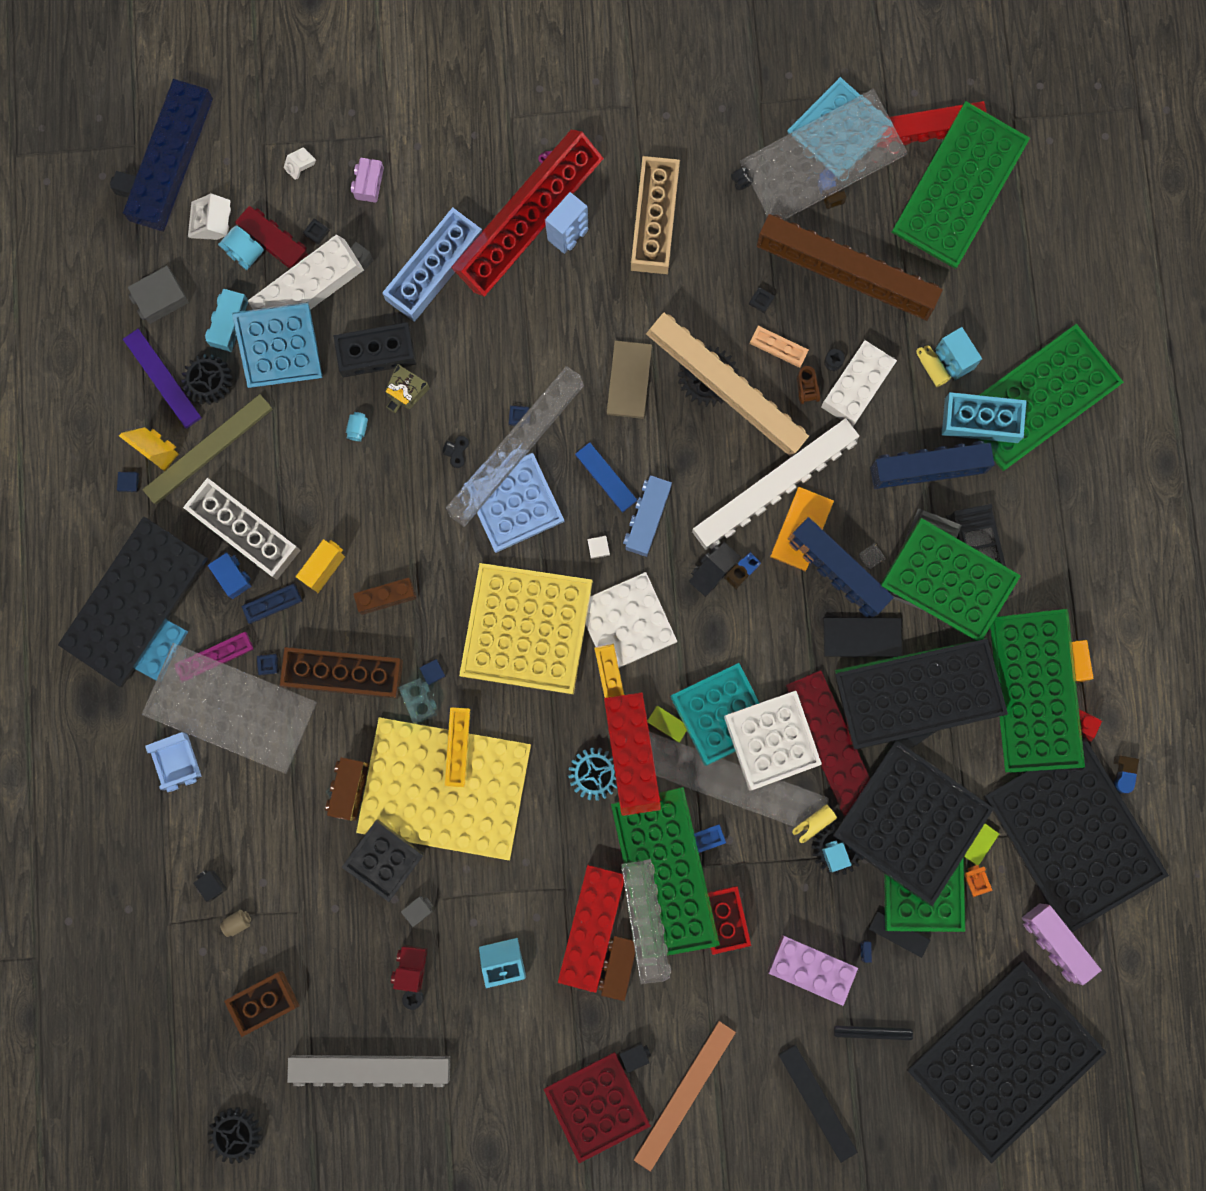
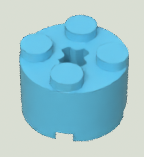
(241, 247)

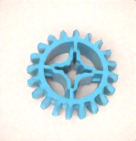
(578, 781)

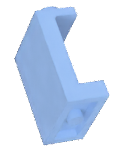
(174, 761)

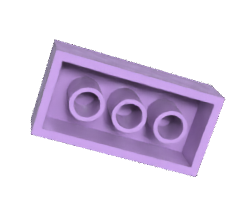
(1061, 944)
(812, 970)

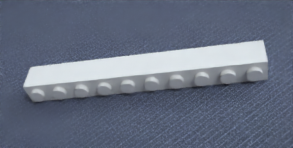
(775, 484)

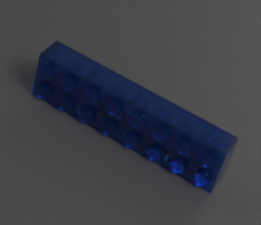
(168, 155)

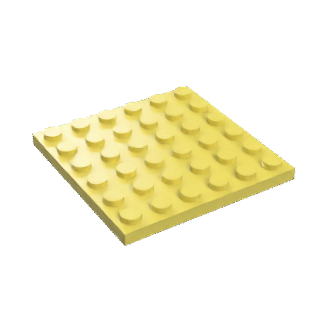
(526, 628)

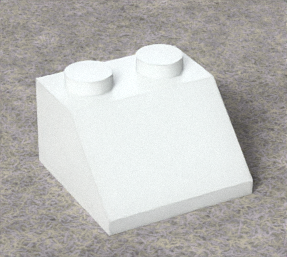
(209, 217)

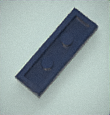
(271, 603)

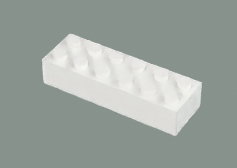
(311, 278)
(242, 528)

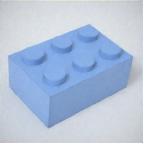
(567, 223)

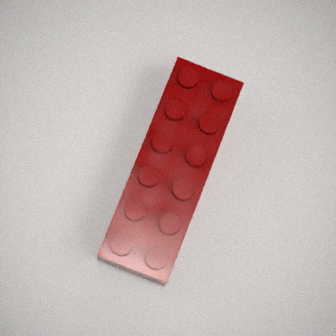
(632, 754)
(591, 928)

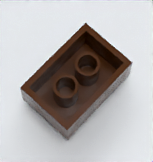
(347, 789)
(261, 1003)

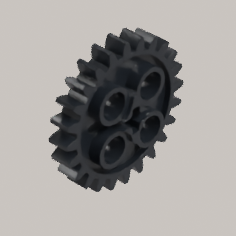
(694, 389)

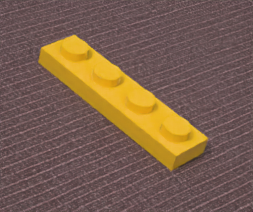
(457, 747)

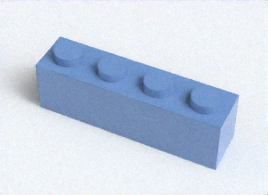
(648, 515)

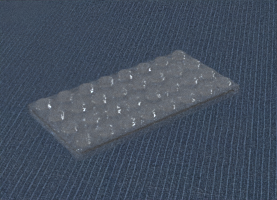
(824, 156)
(229, 708)

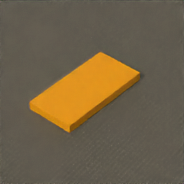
(804, 505)

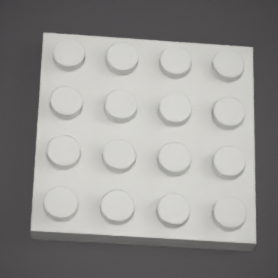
(629, 619)
(772, 740)

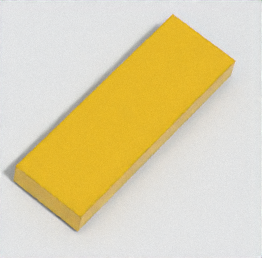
(609, 671)

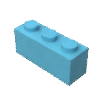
(222, 330)

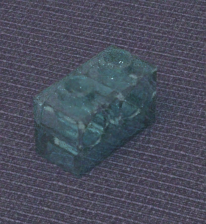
(413, 703)

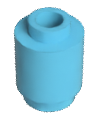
(356, 426)

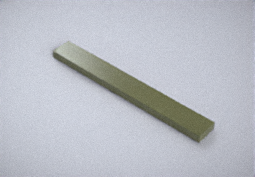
(207, 449)

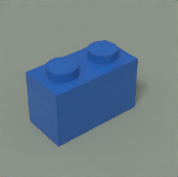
(229, 575)

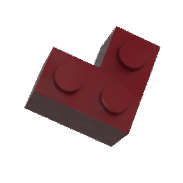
(410, 970)

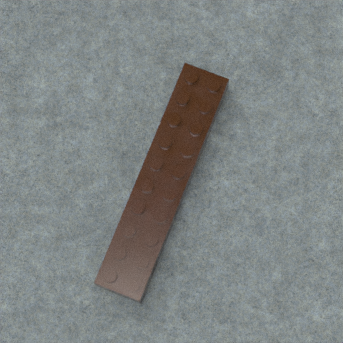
(849, 267)

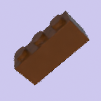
(385, 596)
(618, 968)

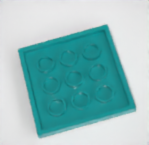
(706, 704)

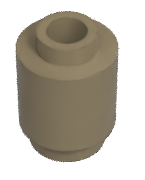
(235, 923)

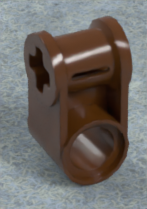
(808, 389)

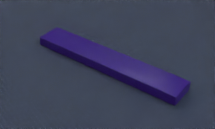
(162, 378)

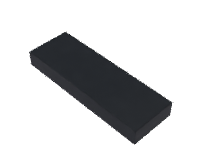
(906, 939)

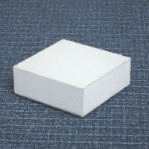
(598, 547)

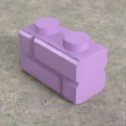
(368, 180)

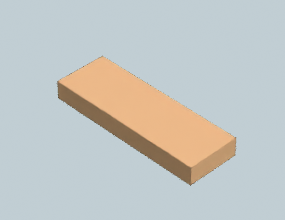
(779, 346)

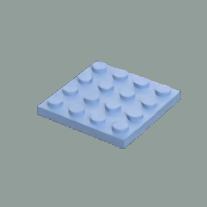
(519, 506)

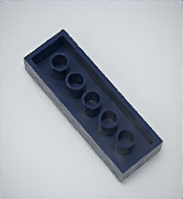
(932, 465)
(840, 568)

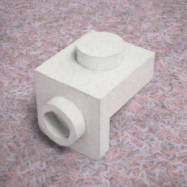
(298, 162)

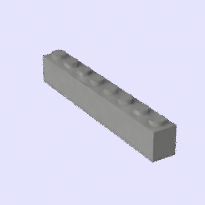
(368, 1069)

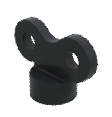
(455, 451)

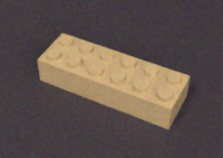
(655, 215)

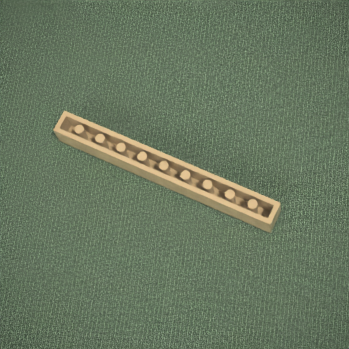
(727, 384)

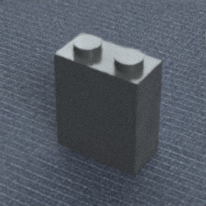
(157, 295)

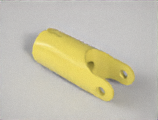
(933, 366)
(815, 823)

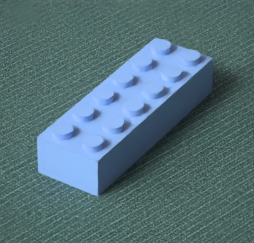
(431, 265)

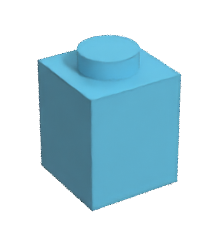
(836, 856)

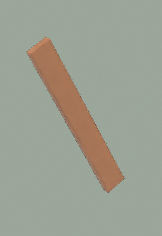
(684, 1096)

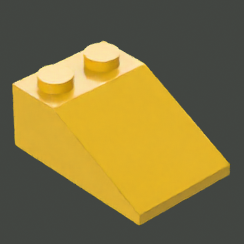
(151, 446)

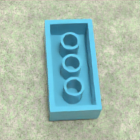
(984, 417)

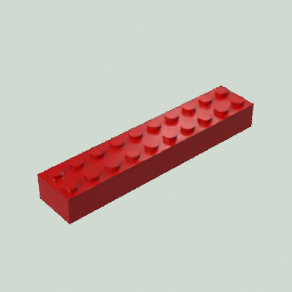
(526, 212)

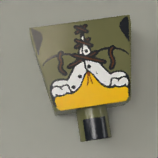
(405, 389)

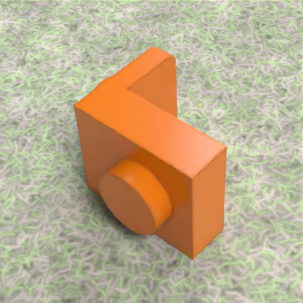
(977, 881)

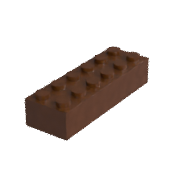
(341, 673)

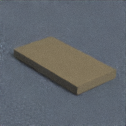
(629, 379)

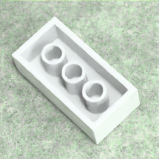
(858, 383)

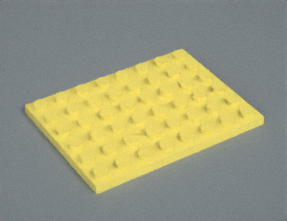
(411, 798)

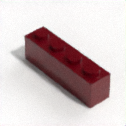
(271, 238)

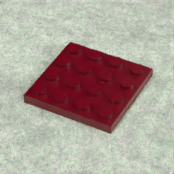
(596, 1107)

